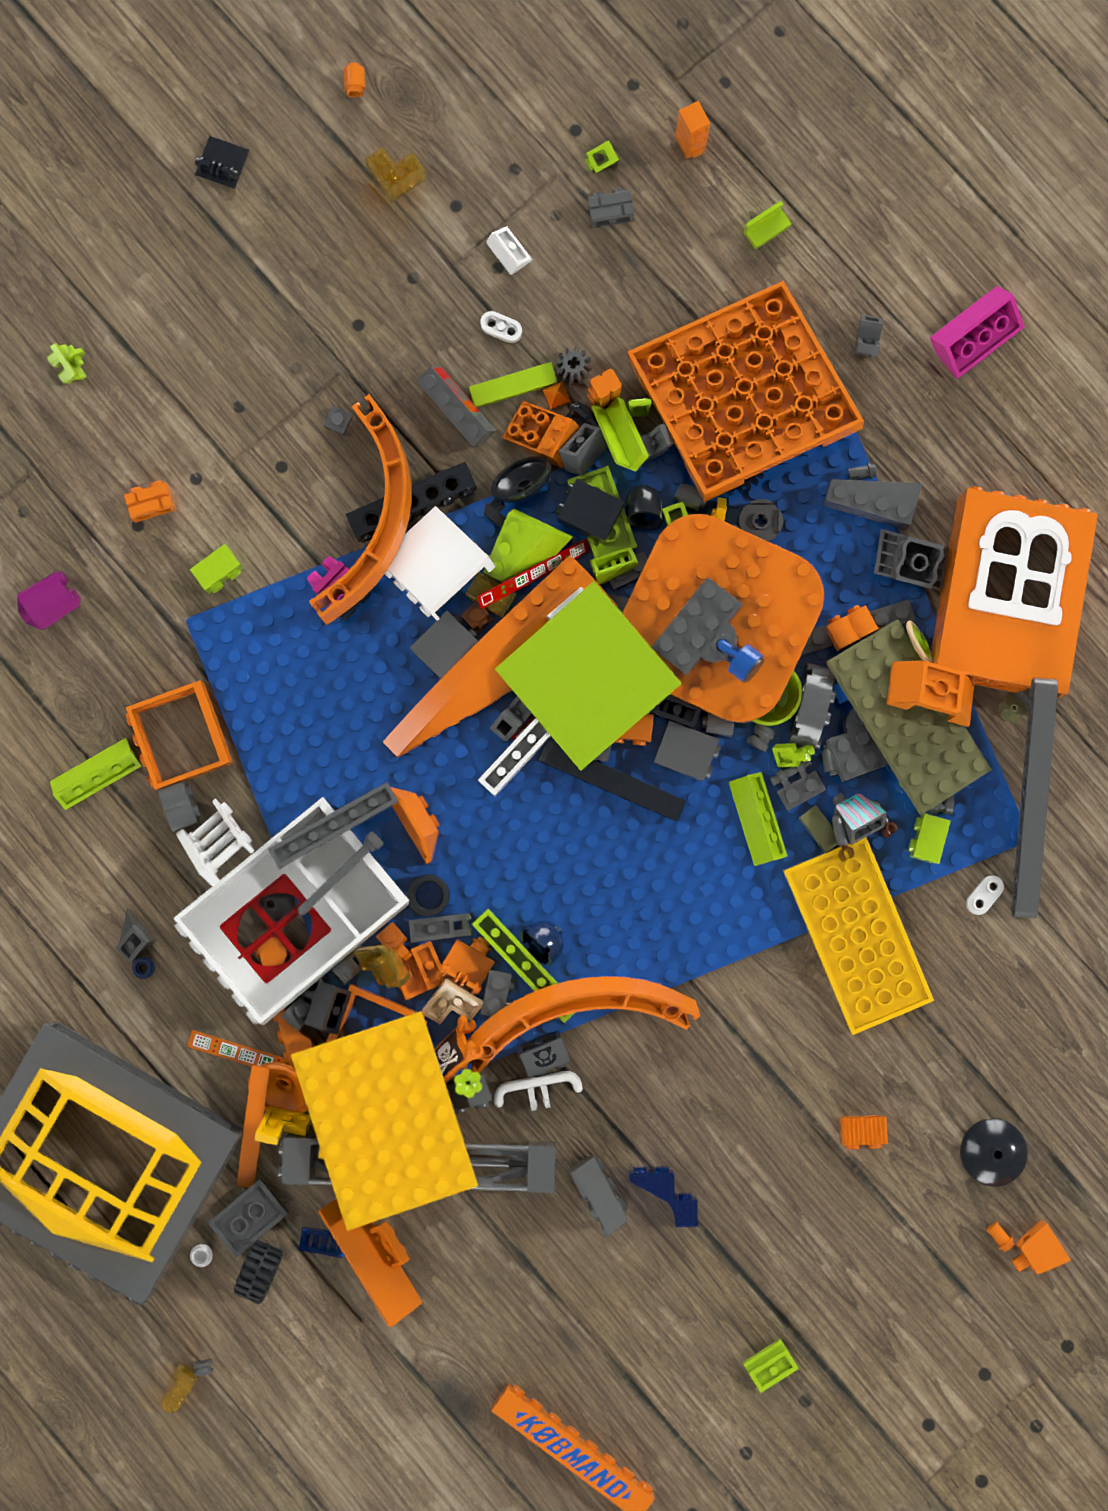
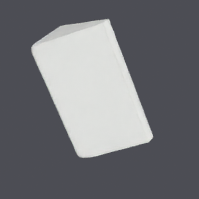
(508, 250)

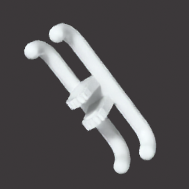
(532, 1082)

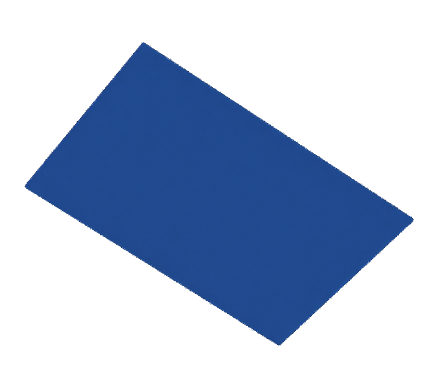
(615, 877)

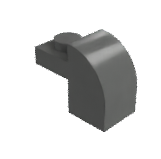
(868, 336)
(657, 442)
(511, 720)

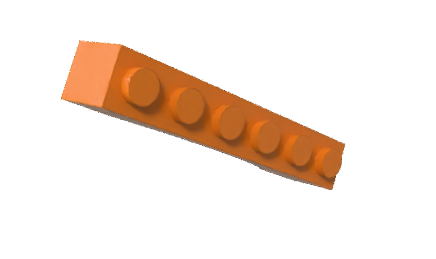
(273, 954)

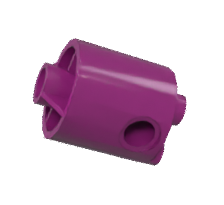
(47, 601)

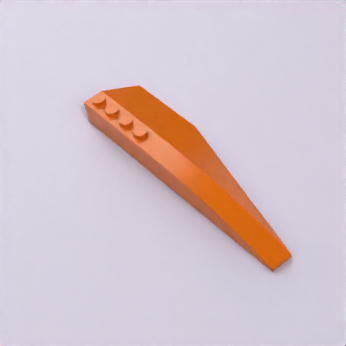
(473, 679)

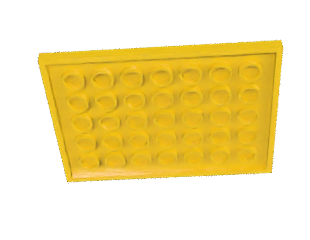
(384, 1120)

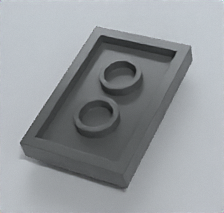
(248, 1217)

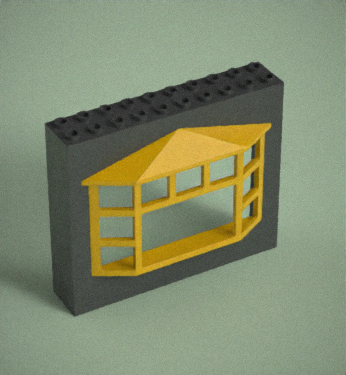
(143, 1109)

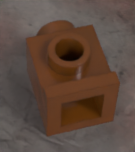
(476, 617)

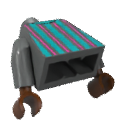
(857, 819)

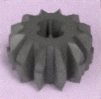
(566, 362)

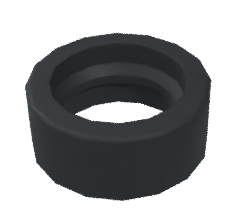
(412, 898)

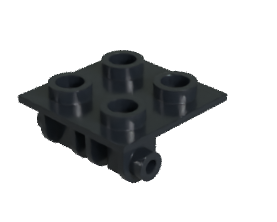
(221, 162)

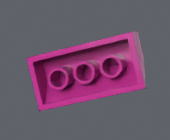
(978, 331)

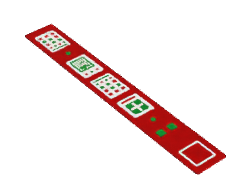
(531, 574)

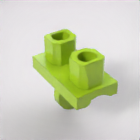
(70, 360)

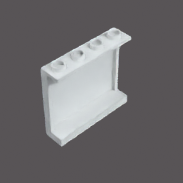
(436, 562)

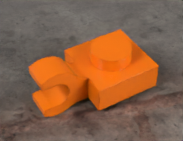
(394, 938)

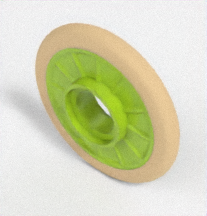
(918, 642)

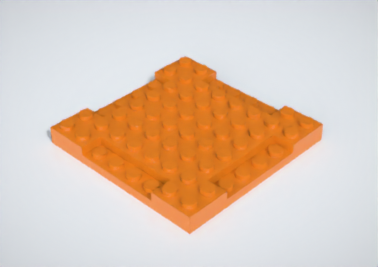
(744, 390)

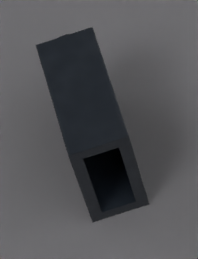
(589, 511)

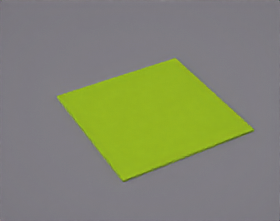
(588, 675)

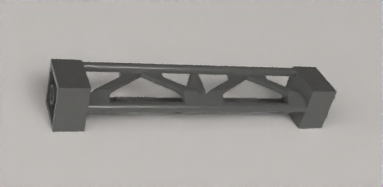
(302, 1157)

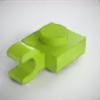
(789, 756)

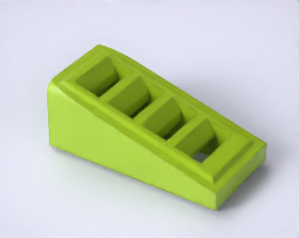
(639, 407)
(597, 564)

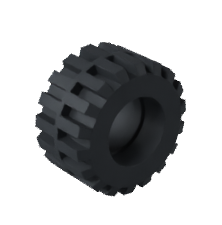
(258, 1271)

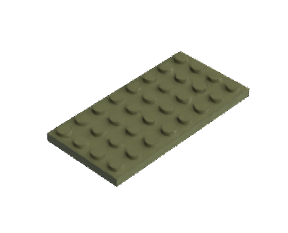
(918, 743)

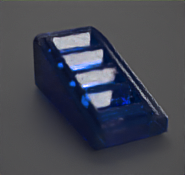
(323, 1250)

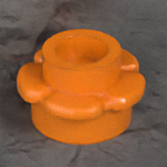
(480, 945)

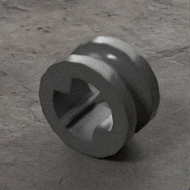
(202, 1367)

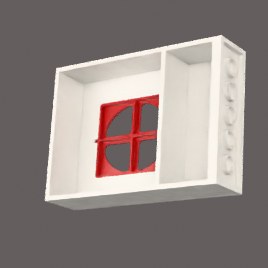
(340, 919)

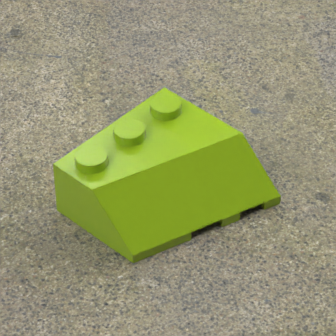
(524, 544)

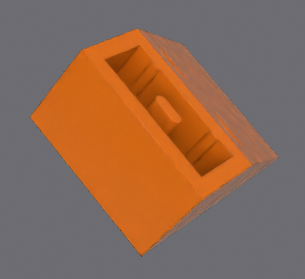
(540, 432)

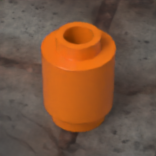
(354, 79)

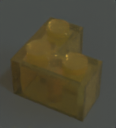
(395, 178)

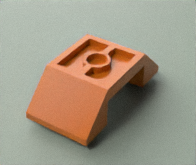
(932, 688)

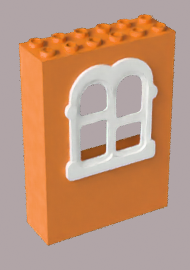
(1002, 640)

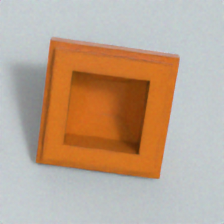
(556, 395)

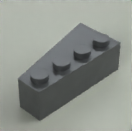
(875, 500)

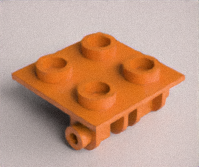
(465, 967)

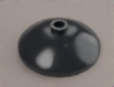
(521, 479)
(979, 1147)

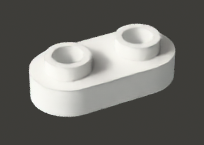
(502, 326)
(984, 894)

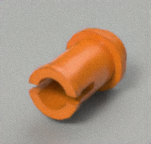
(1000, 1236)

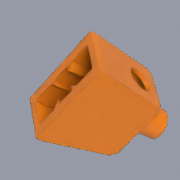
(1040, 1250)

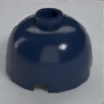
(544, 941)

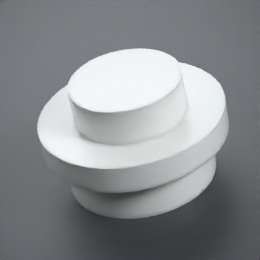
(201, 1255)

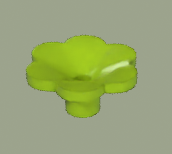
(463, 1088)

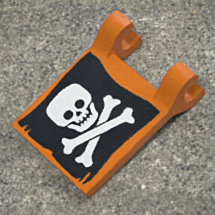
(454, 1050)

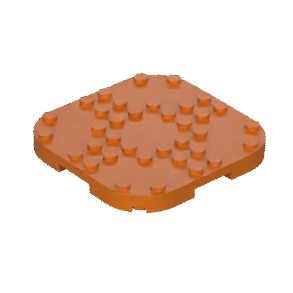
(779, 609)

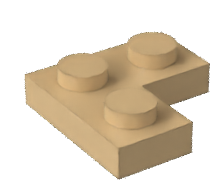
(451, 997)

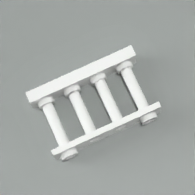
(196, 848)

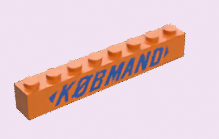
(572, 1451)

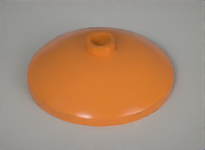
(283, 1088)

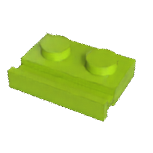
(770, 1365)

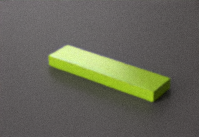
(513, 385)

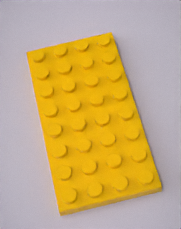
(858, 936)

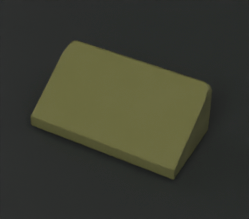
(819, 828)

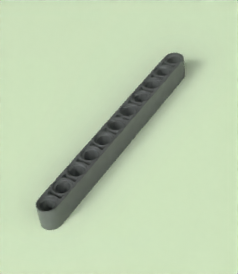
(1034, 797)

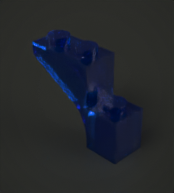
(661, 1184)

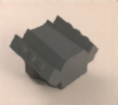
(911, 560)

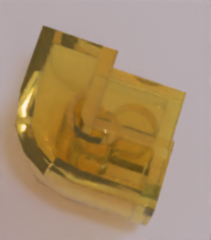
(384, 963)

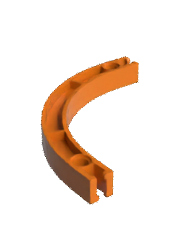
(391, 526)
(576, 997)

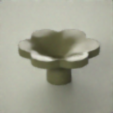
(1008, 713)

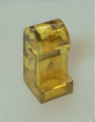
(176, 1396)

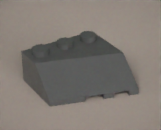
(600, 1193)

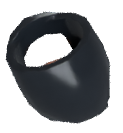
(643, 500)

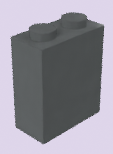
(444, 644)
(687, 751)

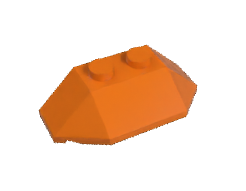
(417, 822)

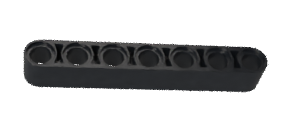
(615, 783)

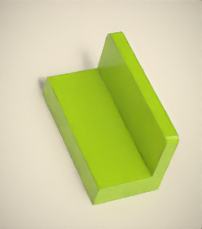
(766, 225)

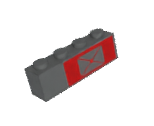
(456, 405)

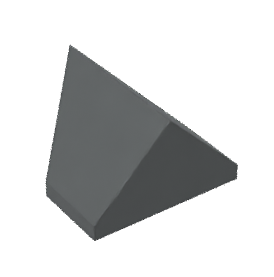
(133, 938)

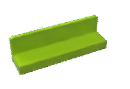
(621, 434)
(94, 774)
(757, 819)

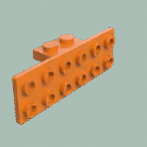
(377, 1262)

